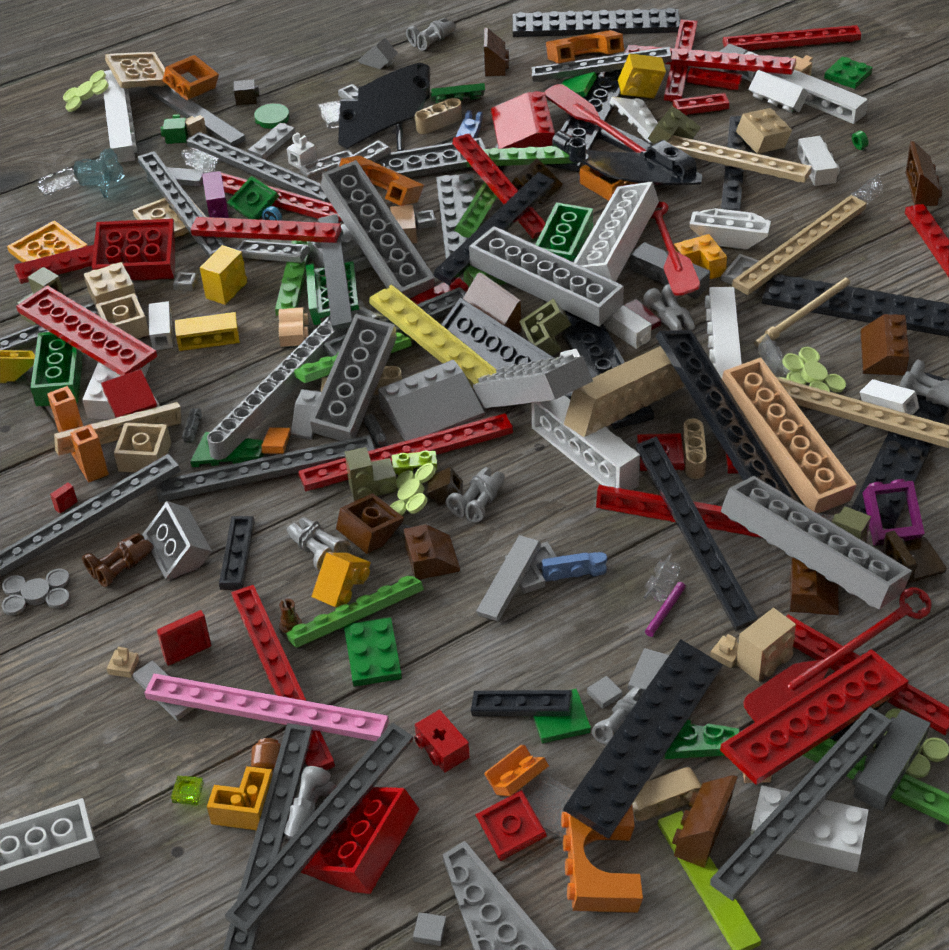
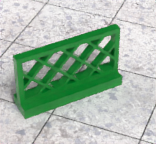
(317, 292)

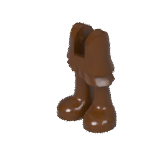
(128, 553)

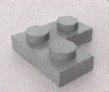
(533, 578)

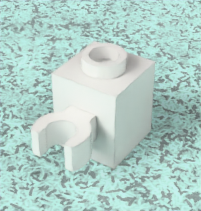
(301, 151)

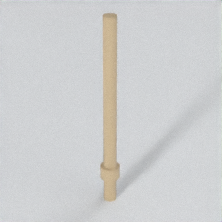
(774, 332)

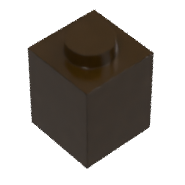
(246, 92)
(444, 484)

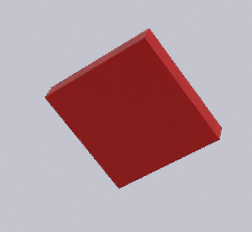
(128, 394)
(672, 446)
(184, 637)
(511, 825)

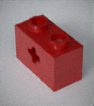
(441, 741)

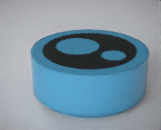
(272, 213)

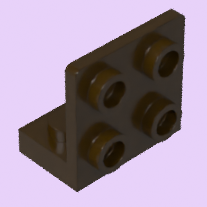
(530, 171)
(915, 555)

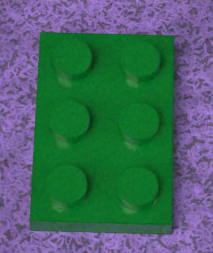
(470, 91)
(372, 652)

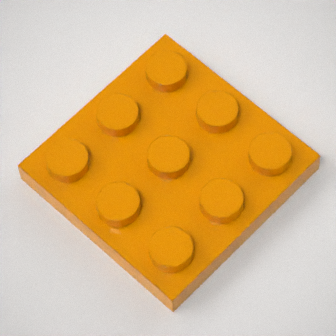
(45, 242)

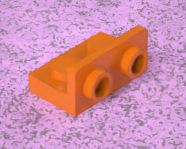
(514, 771)

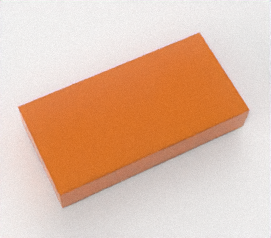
(276, 440)

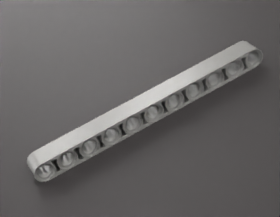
(269, 393)

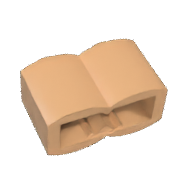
(292, 326)

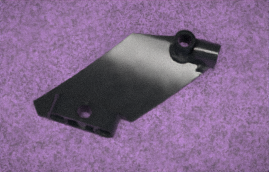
(383, 103)
(658, 164)

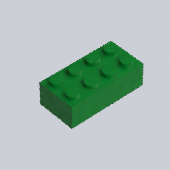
(566, 230)
(55, 367)

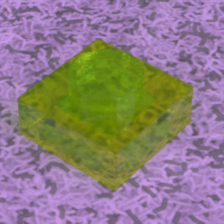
(187, 790)

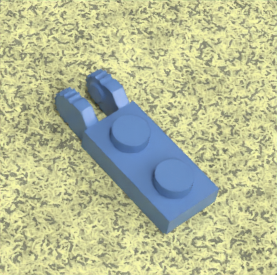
(469, 125)
(574, 566)

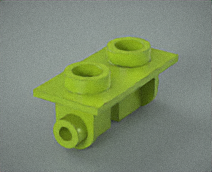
(407, 461)

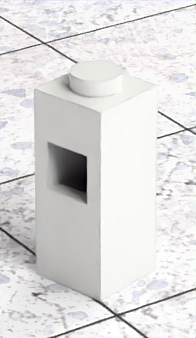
(160, 325)
(629, 327)
(890, 397)

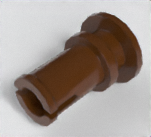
(289, 616)

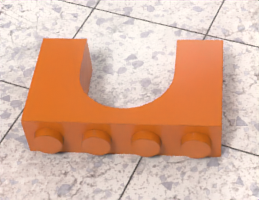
(565, 49)
(399, 188)
(86, 442)
(590, 887)

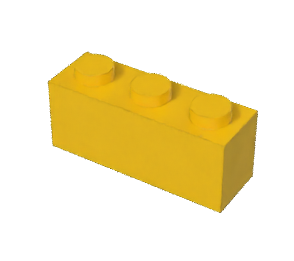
(207, 331)

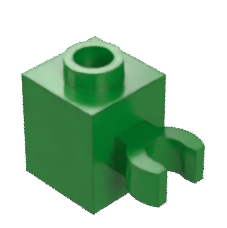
(174, 130)

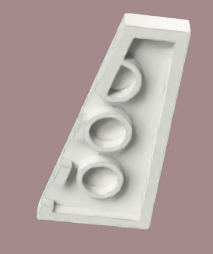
(638, 114)

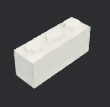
(778, 91)
(814, 152)

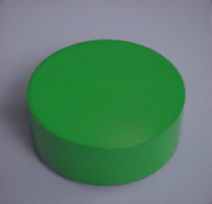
(860, 140)

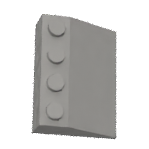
(430, 401)

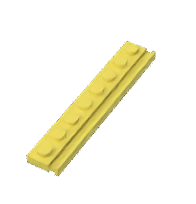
(430, 333)

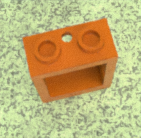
(206, 77)
(591, 179)

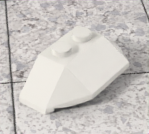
(730, 227)

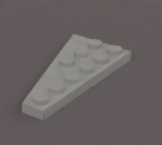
(487, 908)

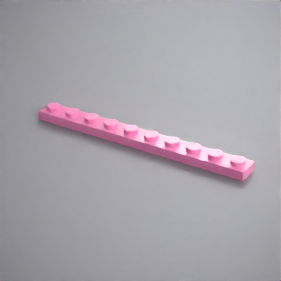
(266, 707)

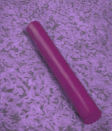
(665, 609)

